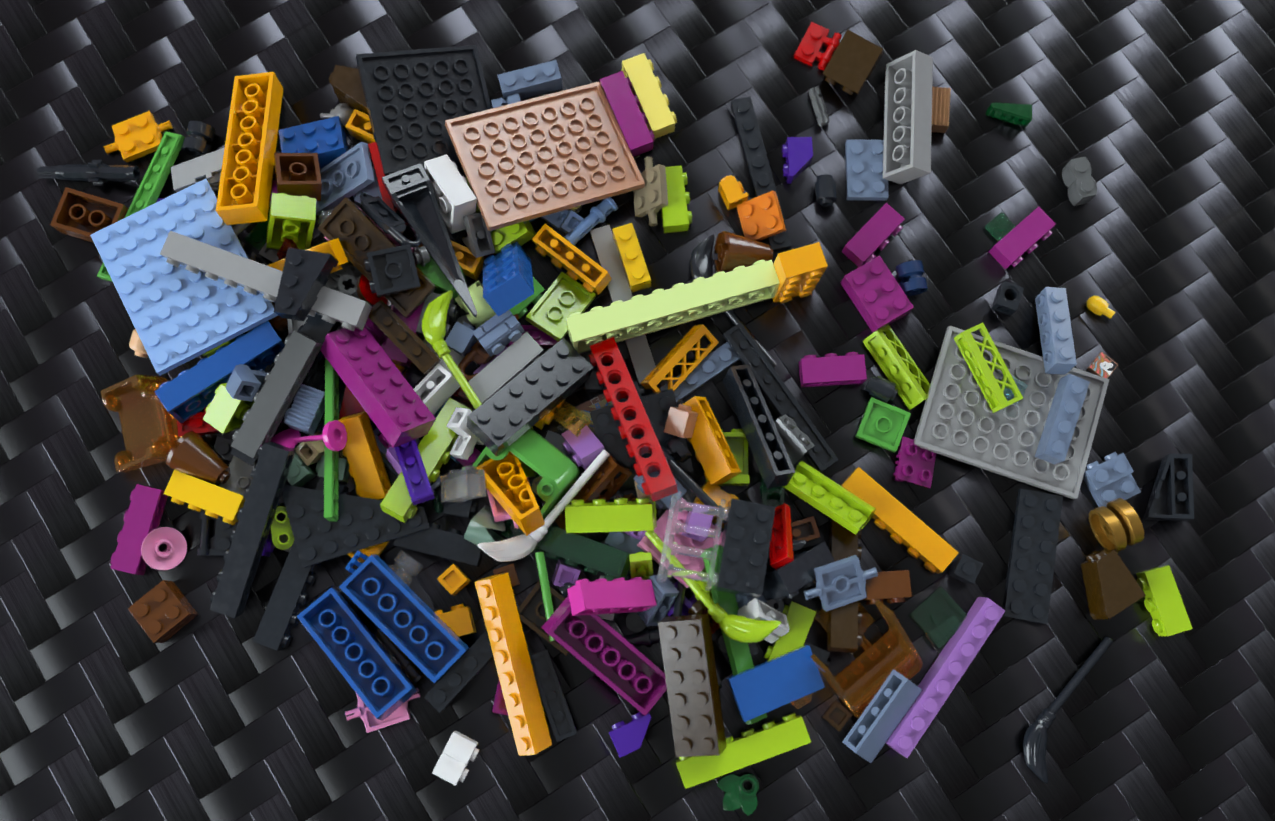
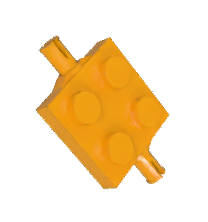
(137, 136)

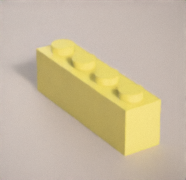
(649, 94)

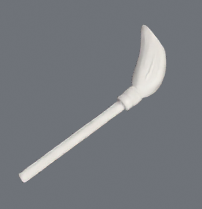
(522, 545)

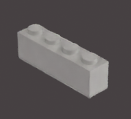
(506, 367)

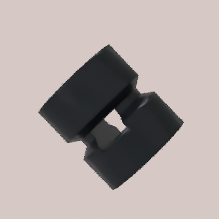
(198, 138)
(675, 446)

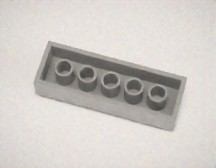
(908, 117)

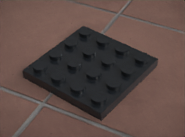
(607, 432)

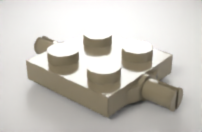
(654, 194)

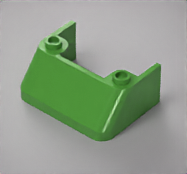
(545, 459)

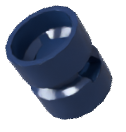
(911, 277)

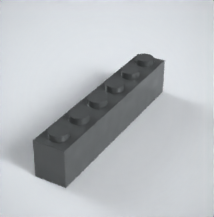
(277, 393)

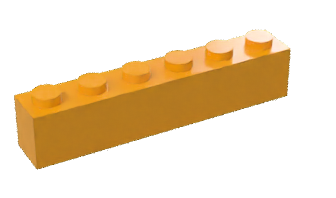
(901, 523)

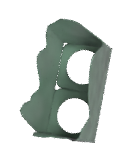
(479, 527)

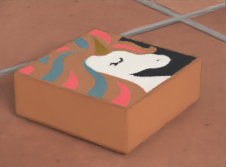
(1102, 365)

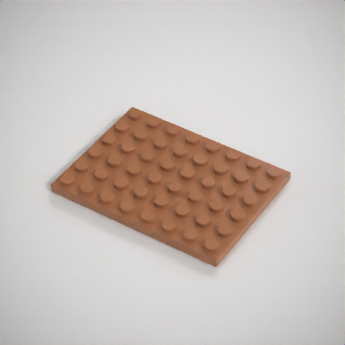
(544, 155)

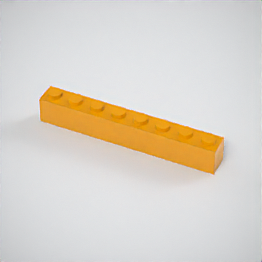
(513, 664)

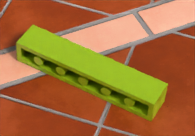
(434, 452)
(745, 750)

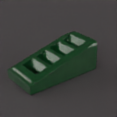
(1014, 113)

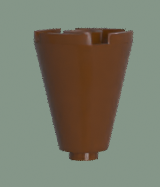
(738, 251)
(198, 460)

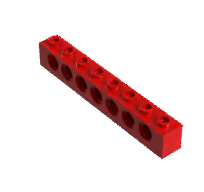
(656, 487)

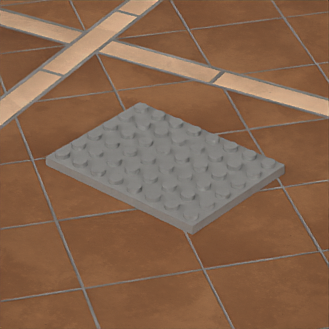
(963, 427)

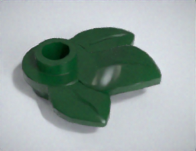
(736, 795)

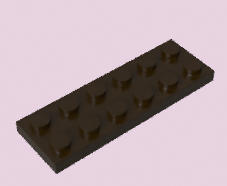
(358, 237)

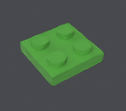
(883, 425)

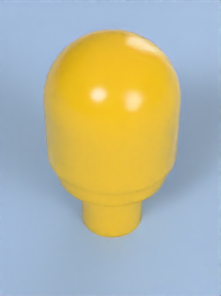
(1099, 306)

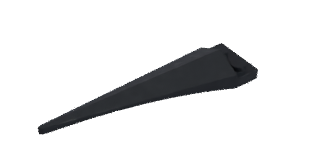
(416, 202)

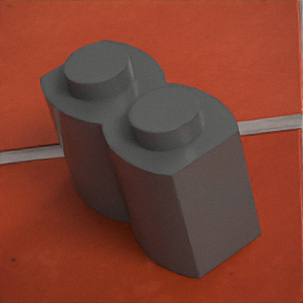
(1079, 181)

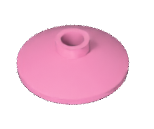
(173, 554)

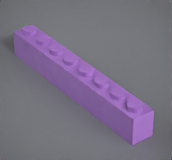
(945, 674)

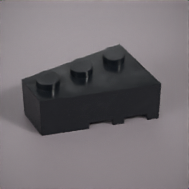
(301, 281)

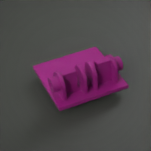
(914, 464)

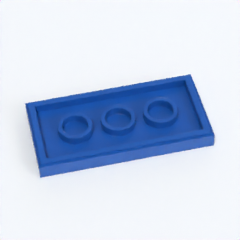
(775, 683)

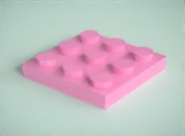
(688, 562)

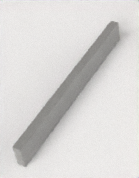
(620, 290)

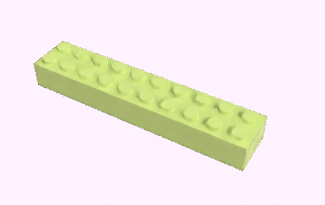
(674, 305)

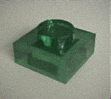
(1000, 226)

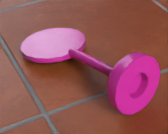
(333, 435)

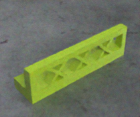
(897, 367)
(980, 368)

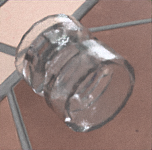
(406, 567)

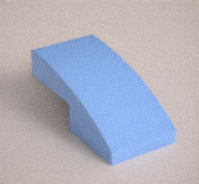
(563, 220)

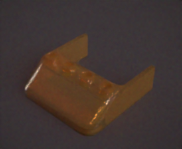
(868, 672)

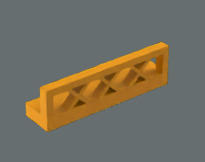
(679, 352)

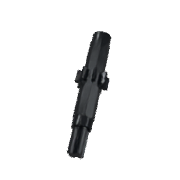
(93, 172)

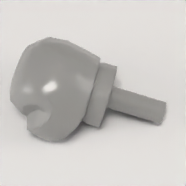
(341, 110)

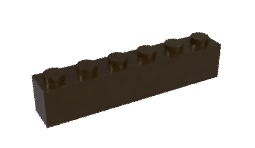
(844, 620)

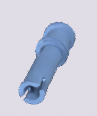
(597, 215)

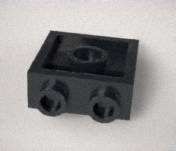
(392, 270)

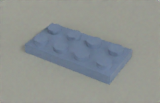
(345, 177)

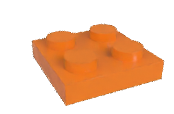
(761, 216)

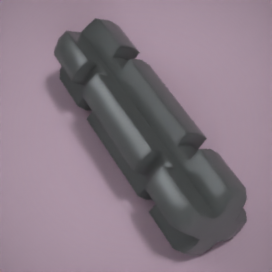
(819, 106)

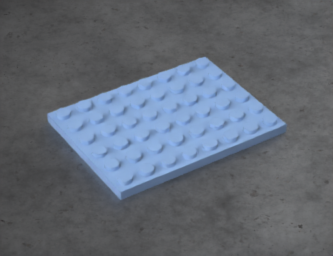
(169, 306)

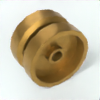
(1116, 525)

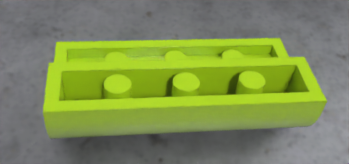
(830, 498)

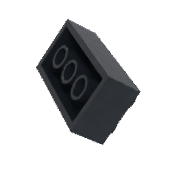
(745, 548)

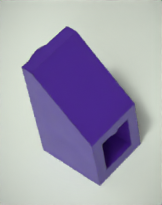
(798, 156)
(630, 735)

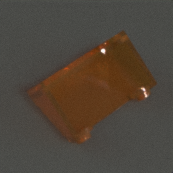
(145, 423)

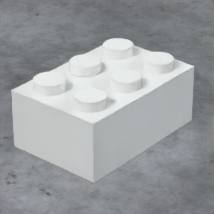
(451, 192)

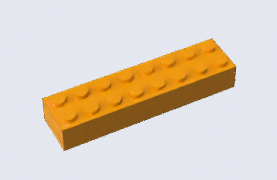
(250, 149)

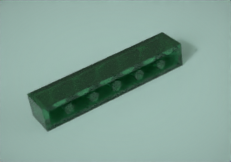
(578, 550)

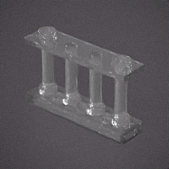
(671, 548)

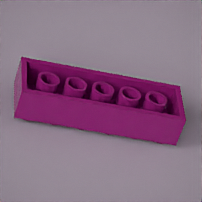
(378, 385)
(608, 656)

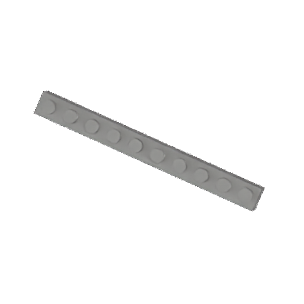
(259, 278)

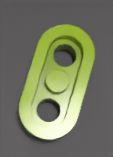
(281, 527)

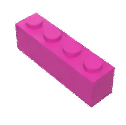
(611, 596)

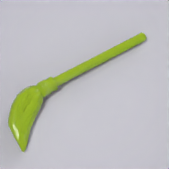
(434, 331)
(732, 625)

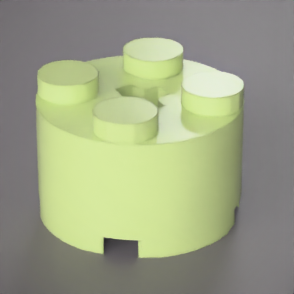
(483, 309)

